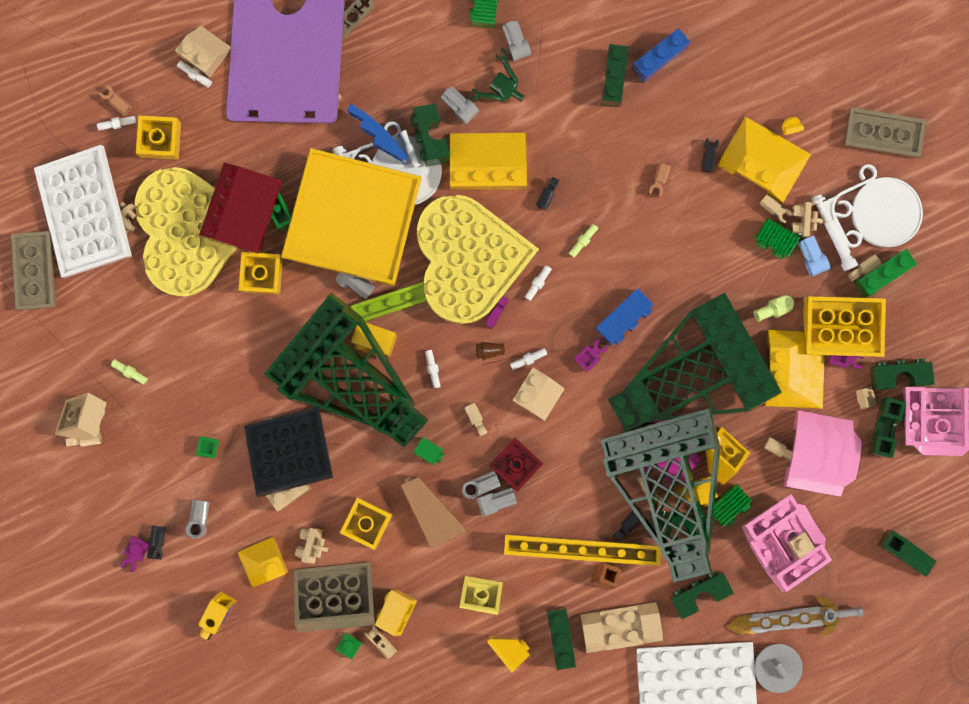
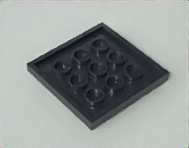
(288, 452)

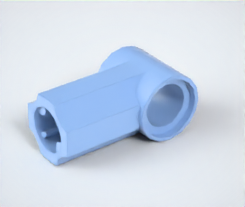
(815, 260)

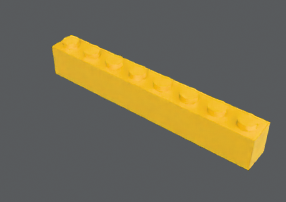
(582, 549)

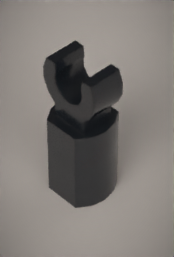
(709, 157)
(547, 194)
(627, 525)
(156, 541)

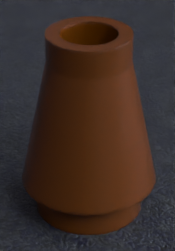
(489, 350)

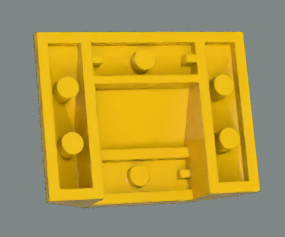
(764, 159)
(795, 372)

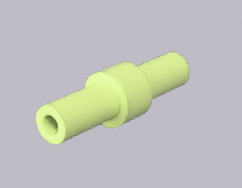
(583, 240)
(129, 372)

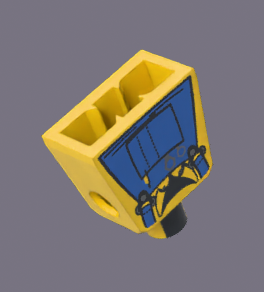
(216, 614)

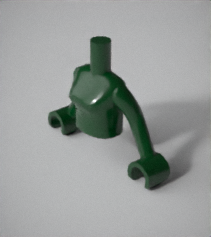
(502, 85)

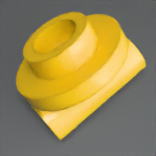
(792, 125)

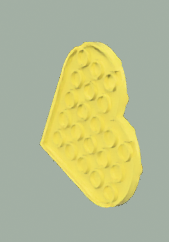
(172, 211)
(470, 258)

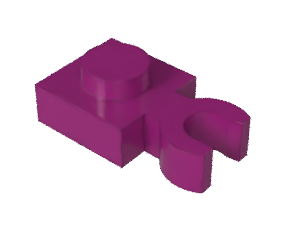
(493, 316)
(589, 357)
(844, 361)
(135, 551)

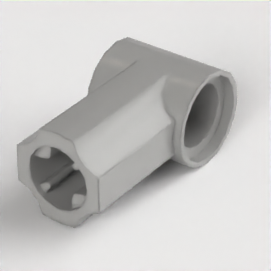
(517, 45)
(462, 108)
(358, 285)
(482, 484)
(492, 502)
(198, 516)

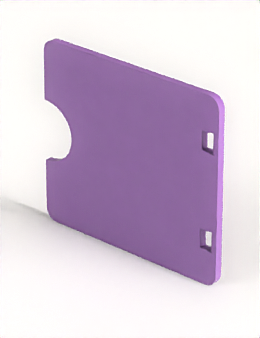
(285, 62)

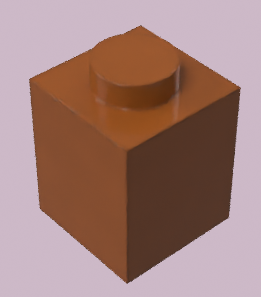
(605, 576)

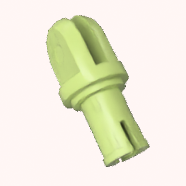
(775, 308)

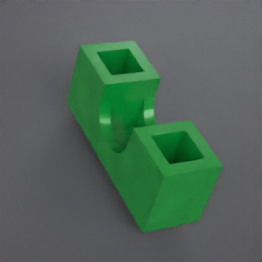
(885, 273)

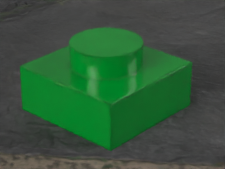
(207, 447)
(349, 646)

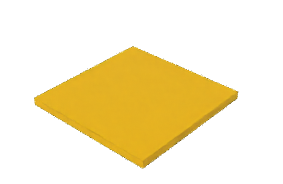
(351, 217)

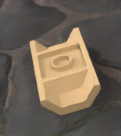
(621, 627)

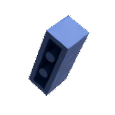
(661, 55)
(625, 317)

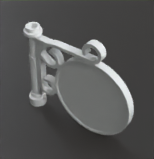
(430, 175)
(882, 212)

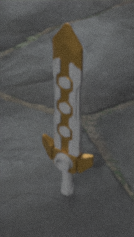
(796, 618)

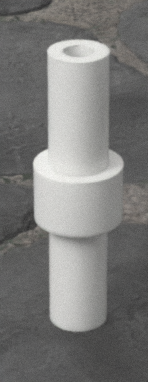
(194, 74)
(116, 123)
(410, 149)
(538, 282)
(528, 359)
(432, 369)

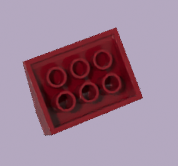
(240, 208)

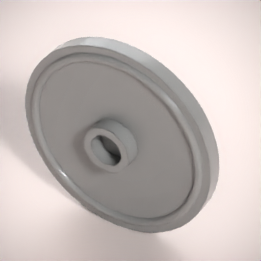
(778, 668)

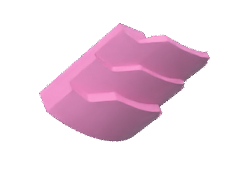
(937, 420)
(823, 454)
(769, 538)

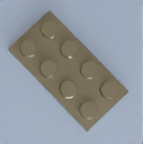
(885, 132)
(33, 270)

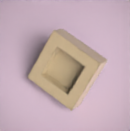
(866, 397)
(800, 545)

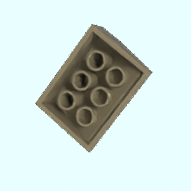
(334, 597)

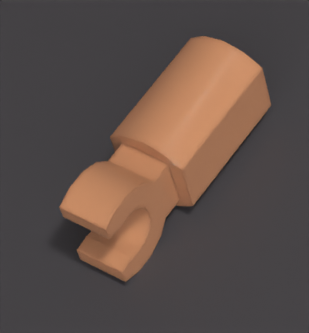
(116, 101)
(660, 178)

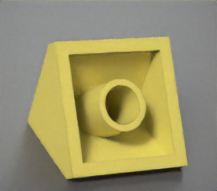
(481, 595)

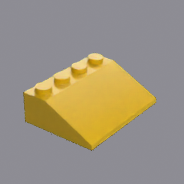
(488, 161)
(844, 326)

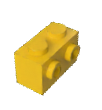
(395, 612)

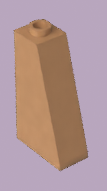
(433, 516)

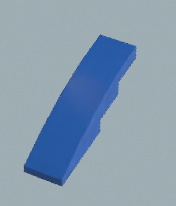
(382, 138)

